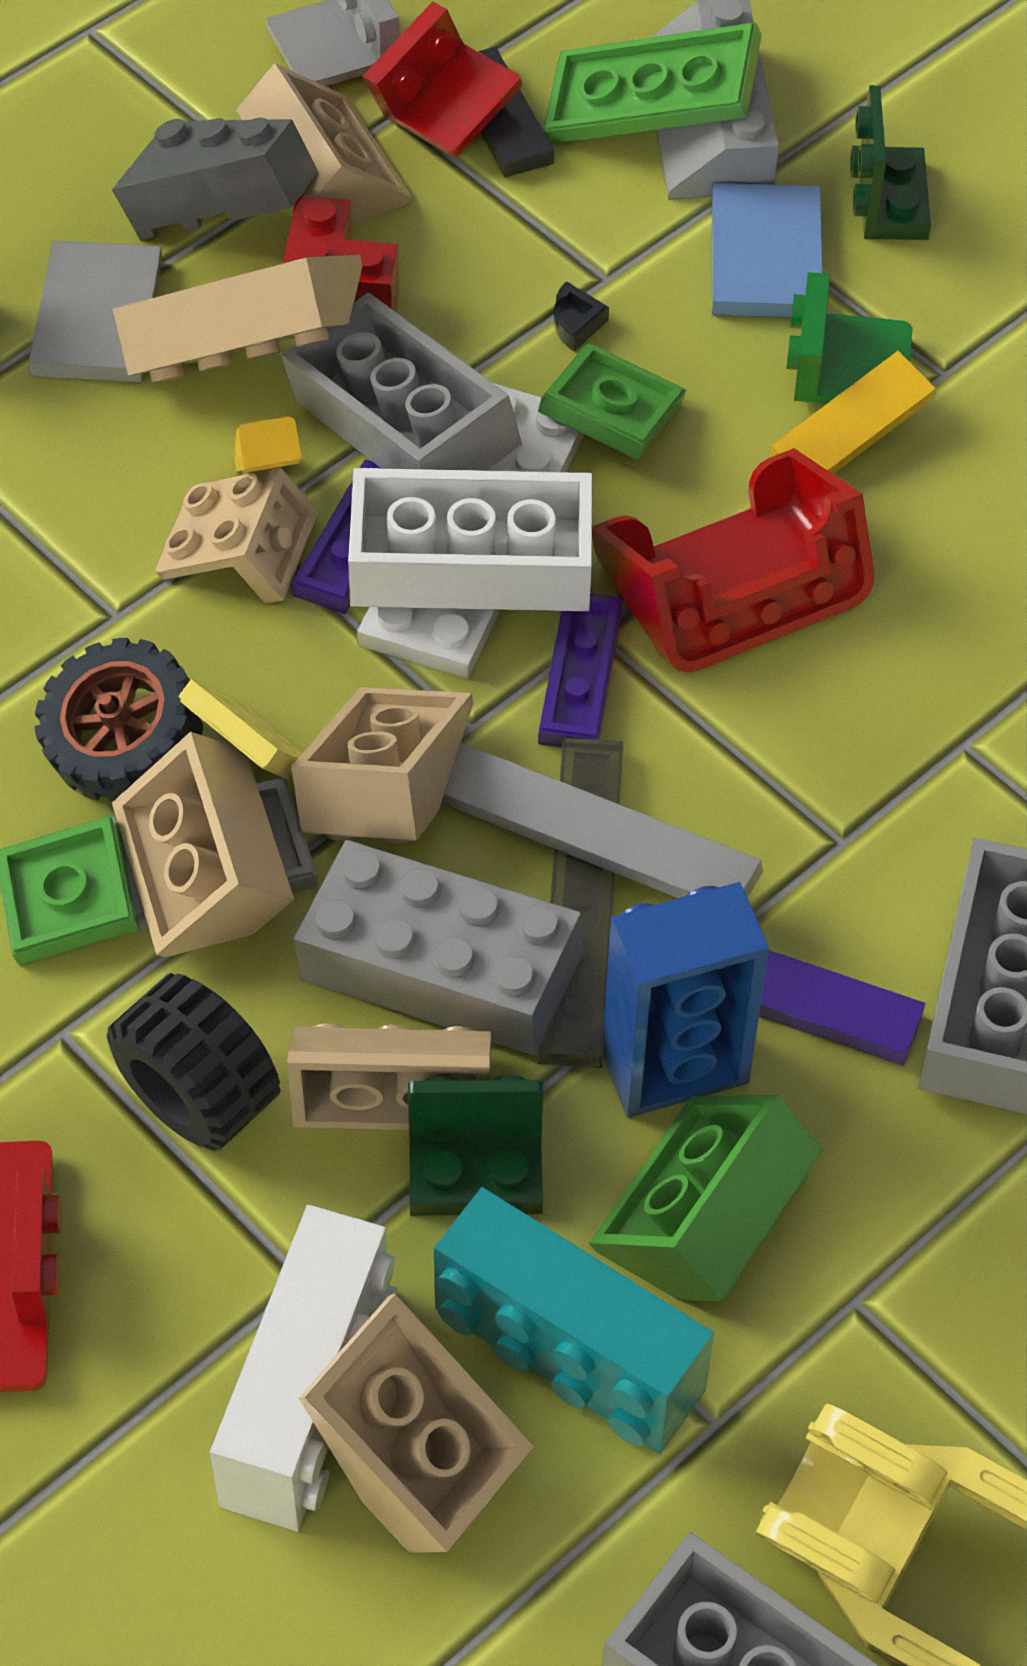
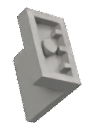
(334, 37)

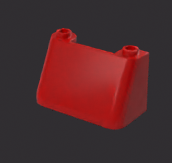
(750, 575)

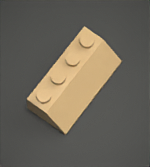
(238, 315)

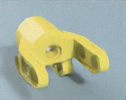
(863, 1513)

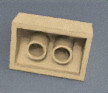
(336, 139)
(201, 847)
(363, 1074)

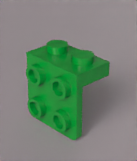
(837, 347)

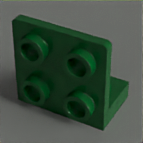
(892, 180)
(475, 1138)

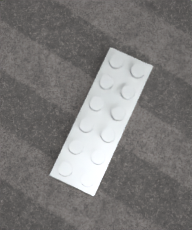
(455, 637)

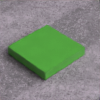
(612, 401)
(66, 890)

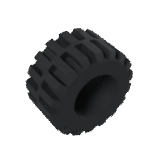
(193, 1061)

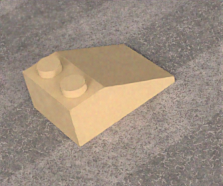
(381, 764)
(413, 1430)

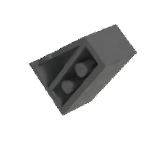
(213, 170)

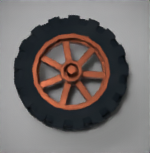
(95, 682)

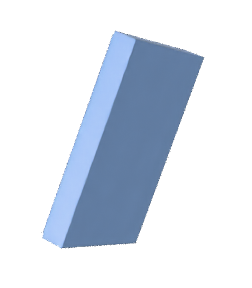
(763, 247)

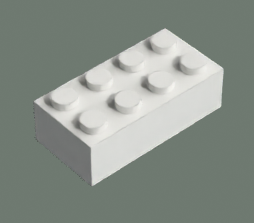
(470, 539)
(267, 1446)

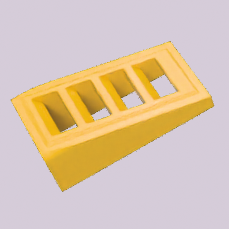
(267, 445)

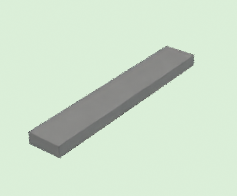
(593, 827)

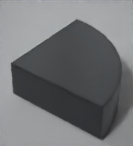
(577, 315)

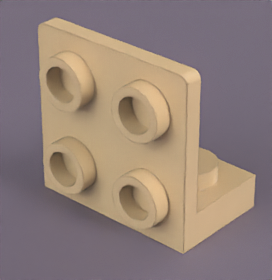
(245, 523)

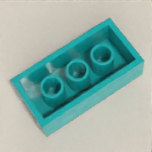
(571, 1321)

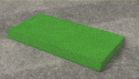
(653, 83)

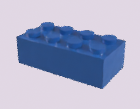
(683, 997)

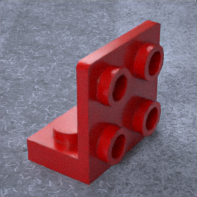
(439, 83)

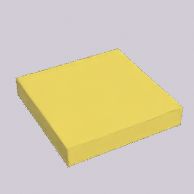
(242, 729)

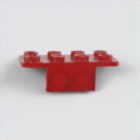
(26, 1264)

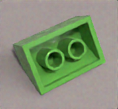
(709, 1195)

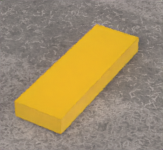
(860, 414)

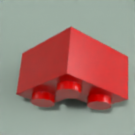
(325, 229)

